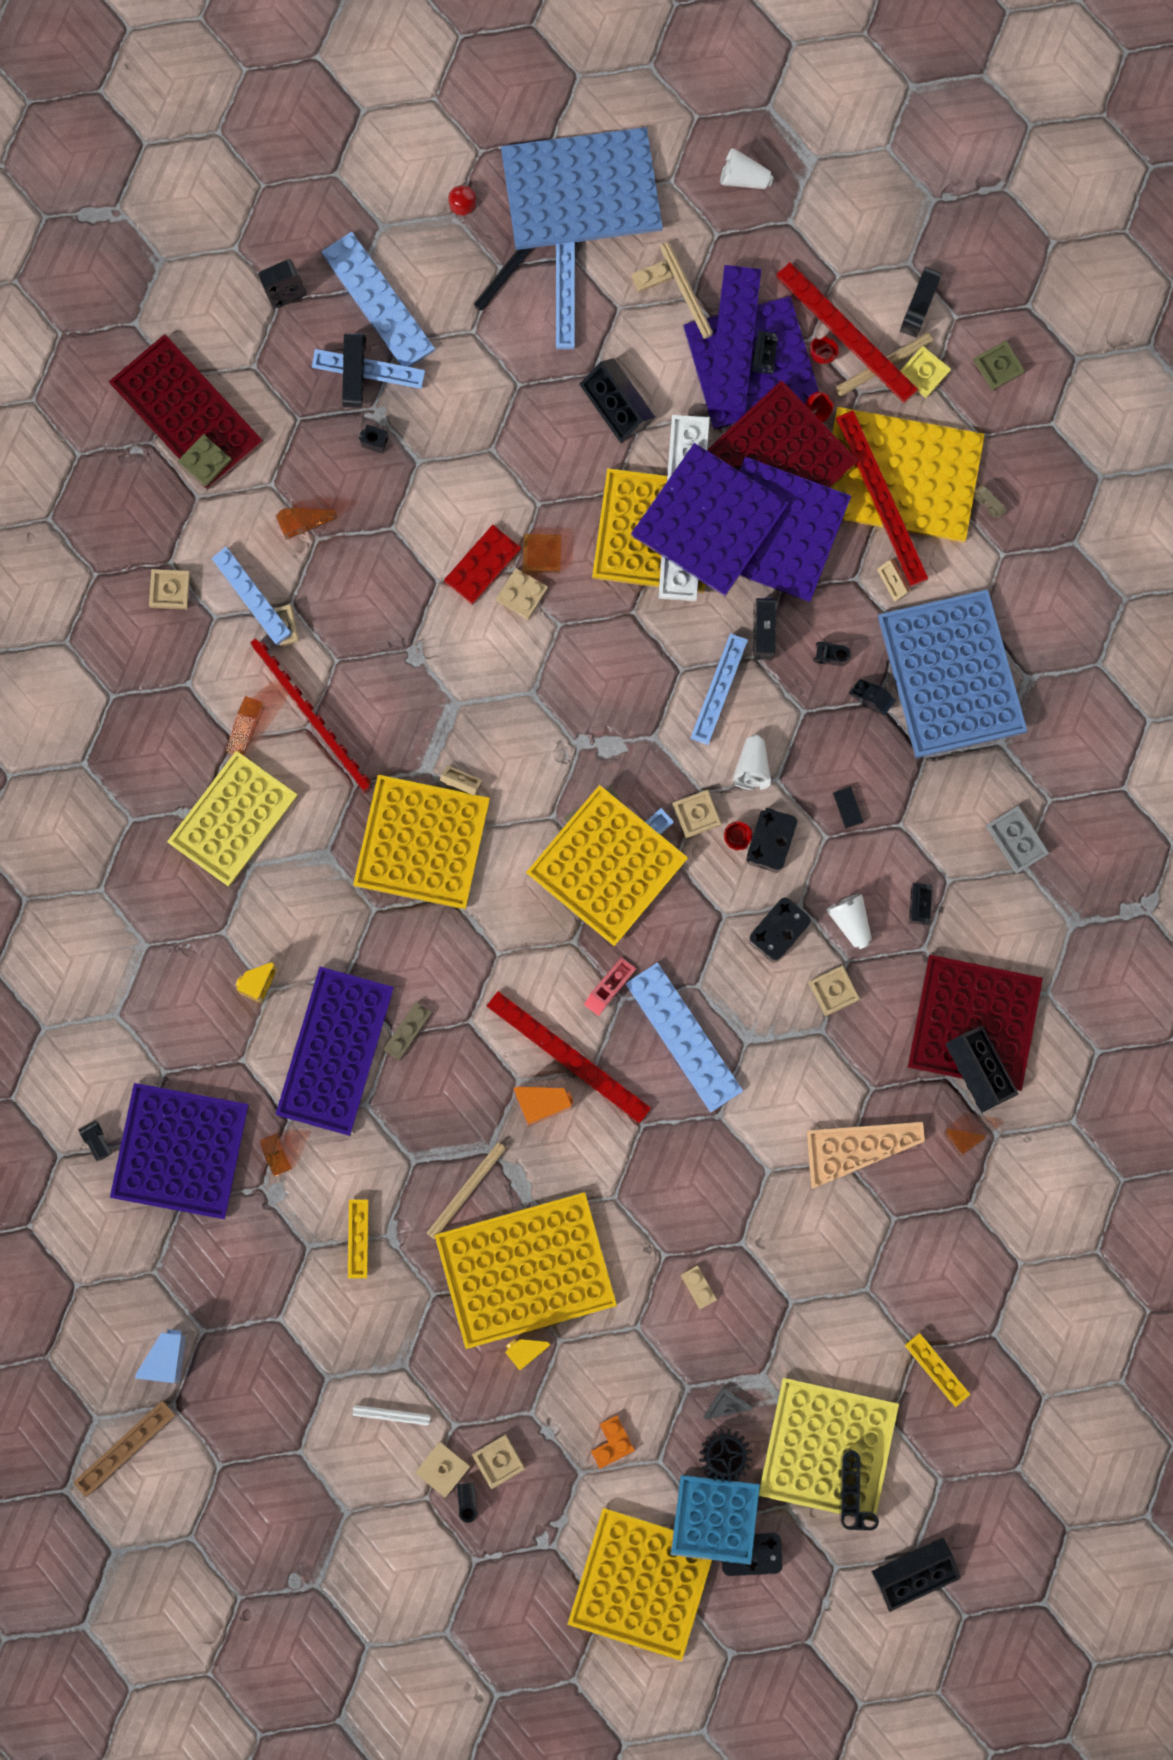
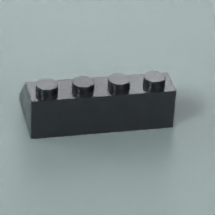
(617, 400)
(981, 1069)
(916, 1574)

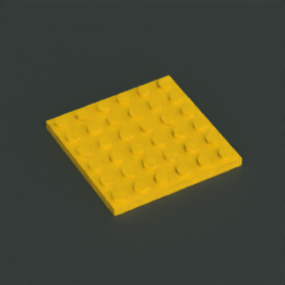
(617, 553)
(421, 842)
(606, 865)
(637, 1588)

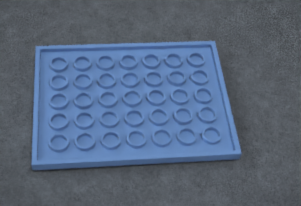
(581, 188)
(952, 674)

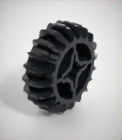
(709, 1459)

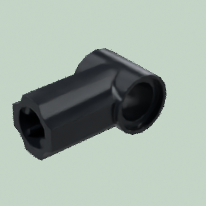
(93, 1136)
(467, 1499)

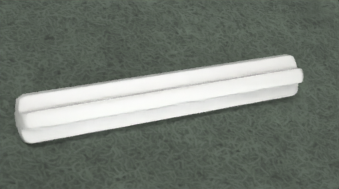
(391, 1415)

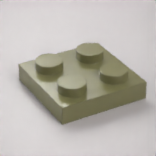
(999, 365)
(204, 460)

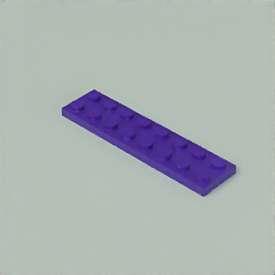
(734, 339)

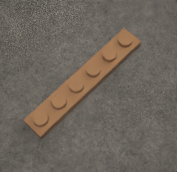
(124, 1448)

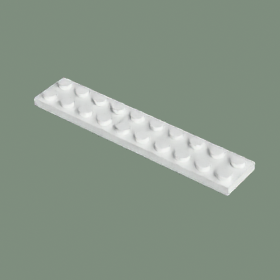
(685, 431)

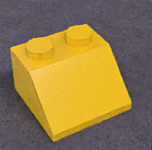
(256, 982)
(525, 1351)

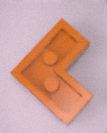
(617, 1445)

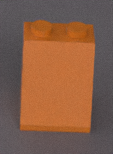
(542, 1103)

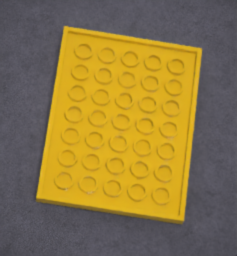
(926, 471)
(525, 1270)

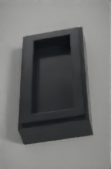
(848, 807)

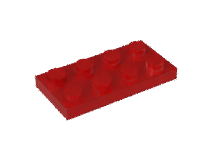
(482, 564)

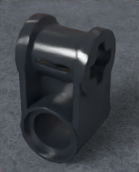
(830, 653)

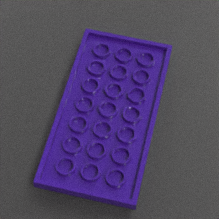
(334, 1051)

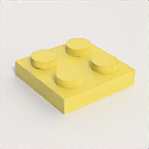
(925, 371)

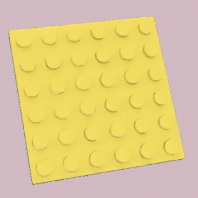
(807, 1443)

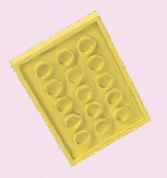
(232, 818)

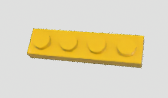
(358, 1239)
(937, 1370)

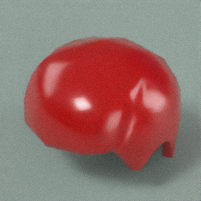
(462, 200)
(824, 350)
(821, 408)
(738, 835)

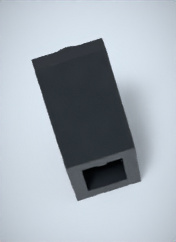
(872, 696)

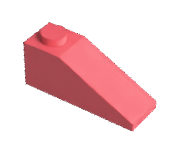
(609, 986)

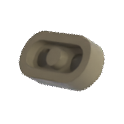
(995, 507)

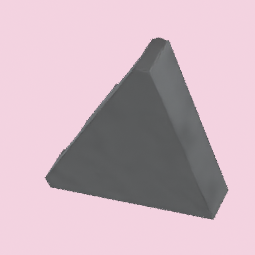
(726, 1404)

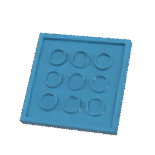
(715, 1519)

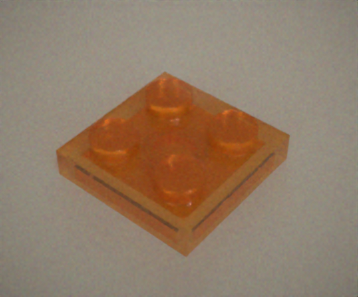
(542, 553)

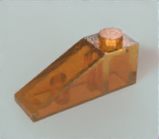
(300, 520)
(245, 725)

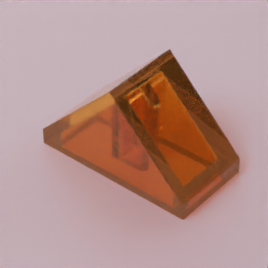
(962, 1140)
(275, 1154)

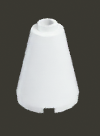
(744, 172)
(753, 765)
(852, 920)

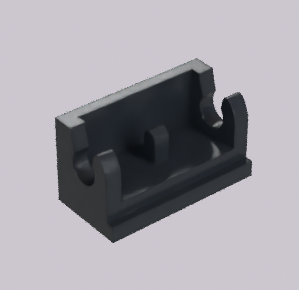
(765, 353)
(920, 904)

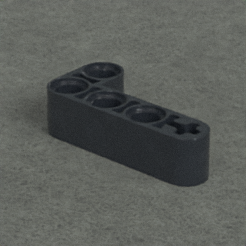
(920, 302)
(353, 369)
(853, 1489)

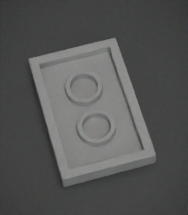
(1017, 839)

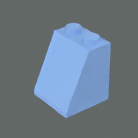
(164, 1358)

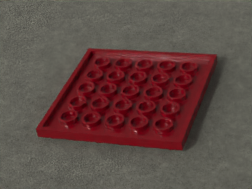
(786, 437)
(964, 997)

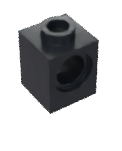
(378, 445)

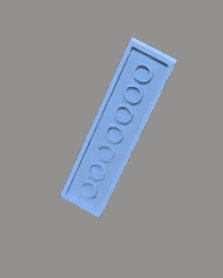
(377, 301)
(684, 1037)

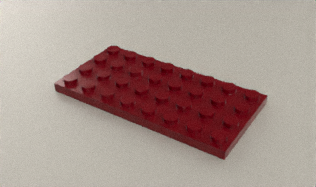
(183, 404)

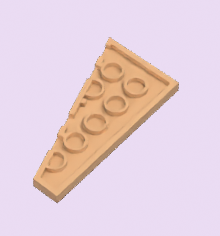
(845, 1150)

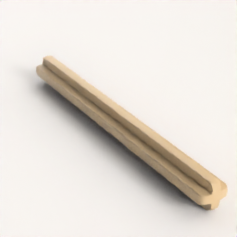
(686, 290)
(894, 358)
(466, 1190)

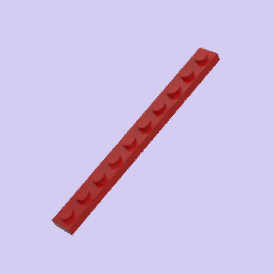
(846, 332)
(882, 499)
(316, 721)
(568, 1057)

